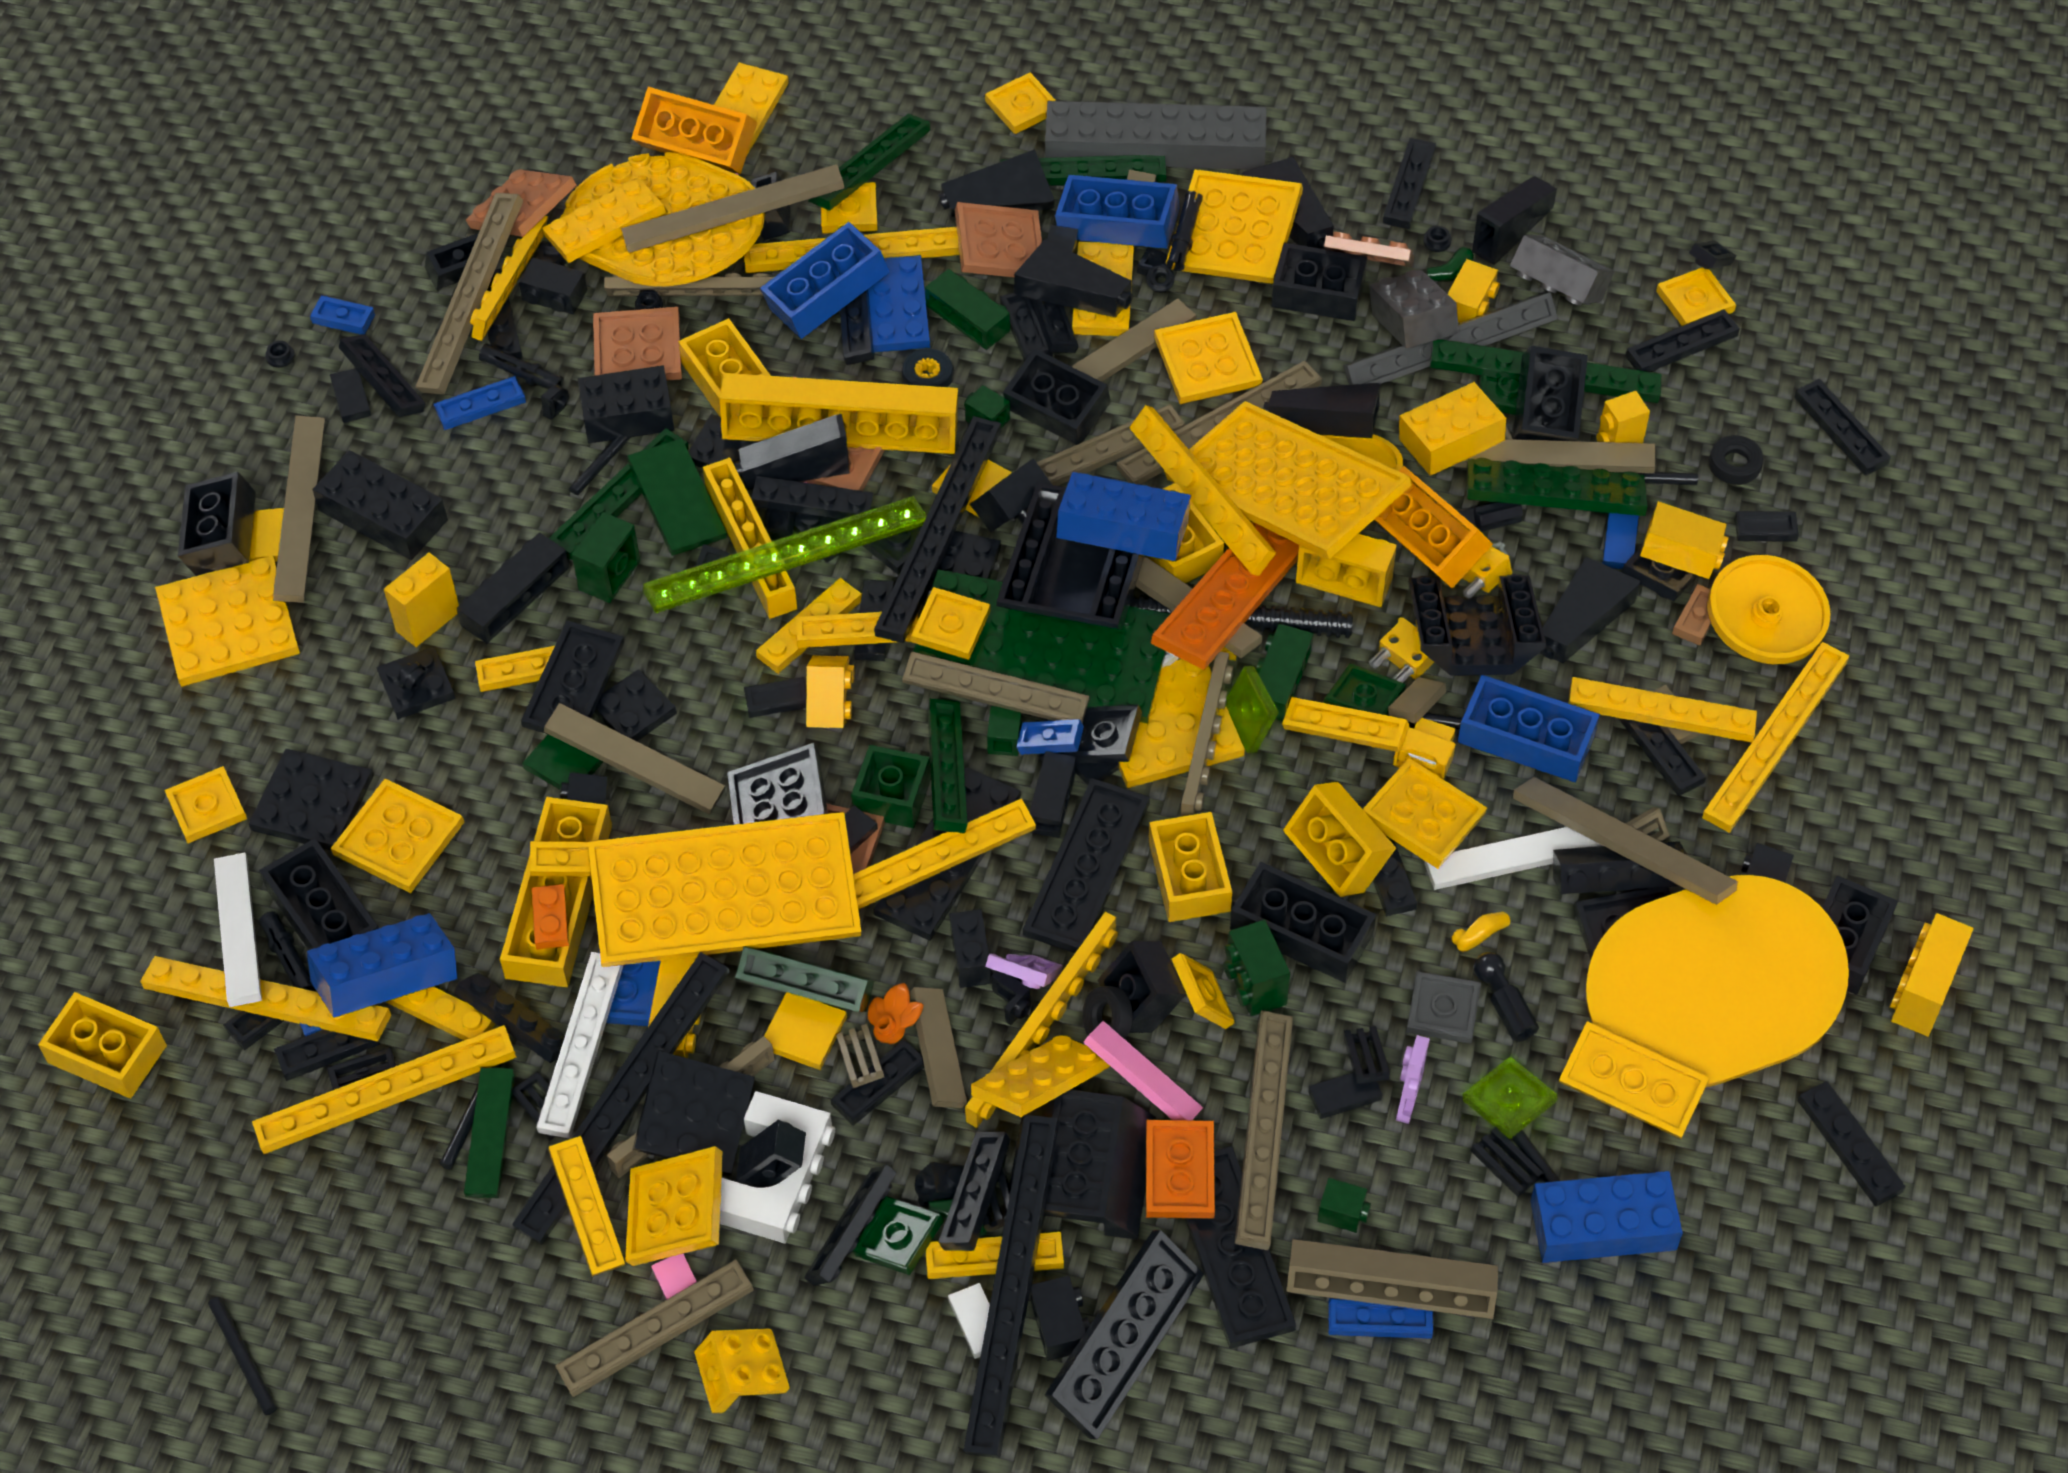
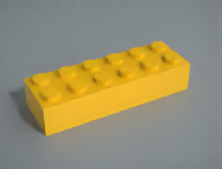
(521, 961)

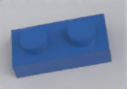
(342, 315)
(1050, 736)

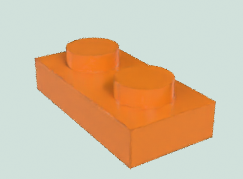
(550, 916)

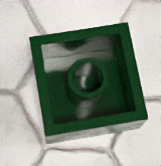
(606, 557)
(892, 785)
(1257, 968)

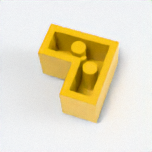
(826, 691)

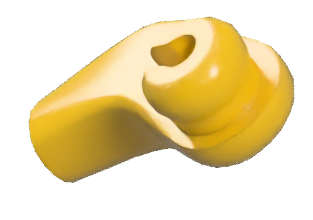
(1480, 930)

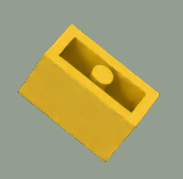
(1473, 289)
(1624, 419)

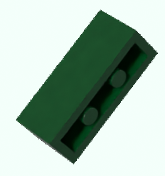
(967, 309)
(1284, 664)

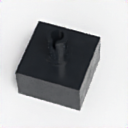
(1010, 496)
(1149, 982)

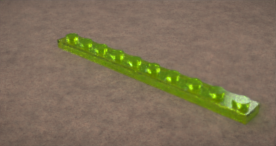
(783, 554)

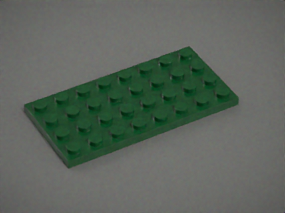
(1065, 654)

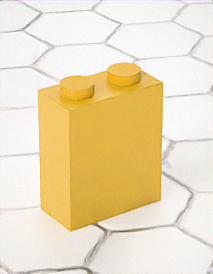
(1685, 540)
(422, 599)

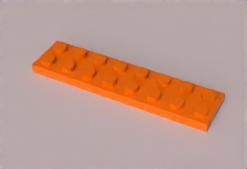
(1222, 603)

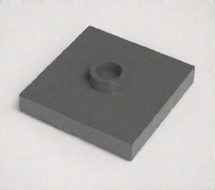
(1443, 1007)

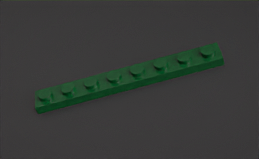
(1507, 364)

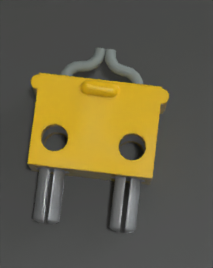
(1487, 570)
(1402, 649)

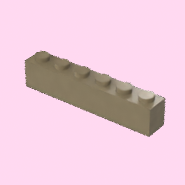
(1393, 1279)

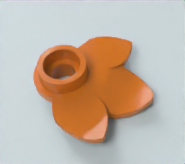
(893, 1014)

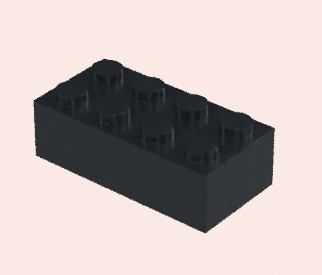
(380, 504)
(315, 897)
(1305, 921)

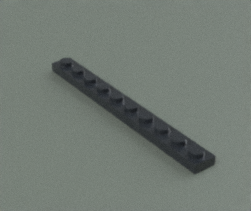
(937, 530)
(626, 1089)
(1011, 1287)

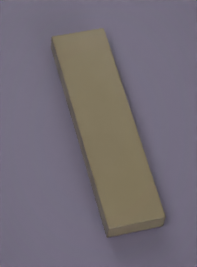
(938, 1049)

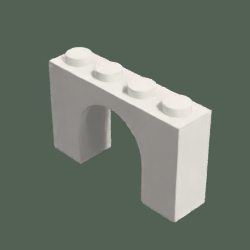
(775, 1209)

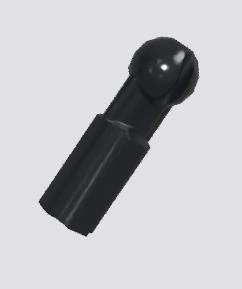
(1493, 515)
(1506, 998)

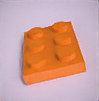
(1180, 1169)

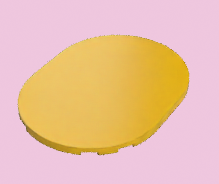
(679, 184)
(1721, 981)

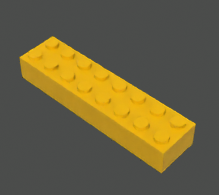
(872, 413)

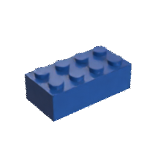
(1119, 210)
(825, 280)
(1123, 516)
(1528, 728)
(381, 964)
(1606, 1216)

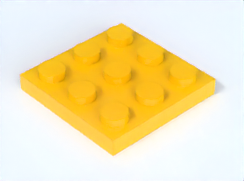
(1208, 357)
(1424, 813)
(397, 835)
(674, 1206)

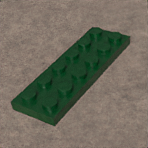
(1556, 486)

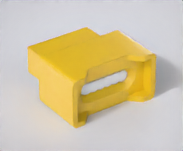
(1429, 746)

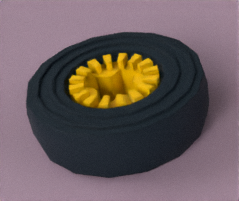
(931, 360)

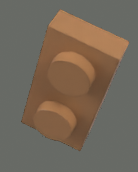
(1694, 619)

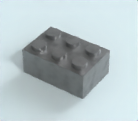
(1561, 270)
(1414, 308)

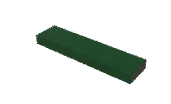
(489, 1133)

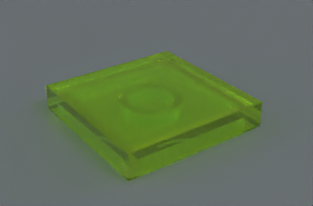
(1251, 709)
(1510, 1097)

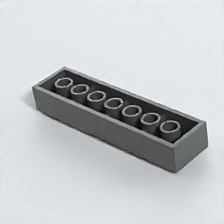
(1182, 133)

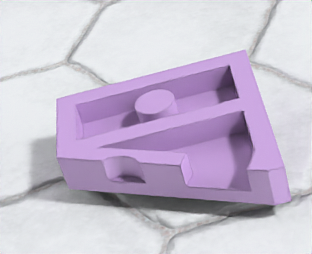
(1030, 968)
(1411, 1075)

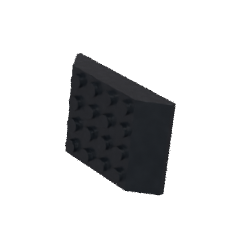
(1066, 576)

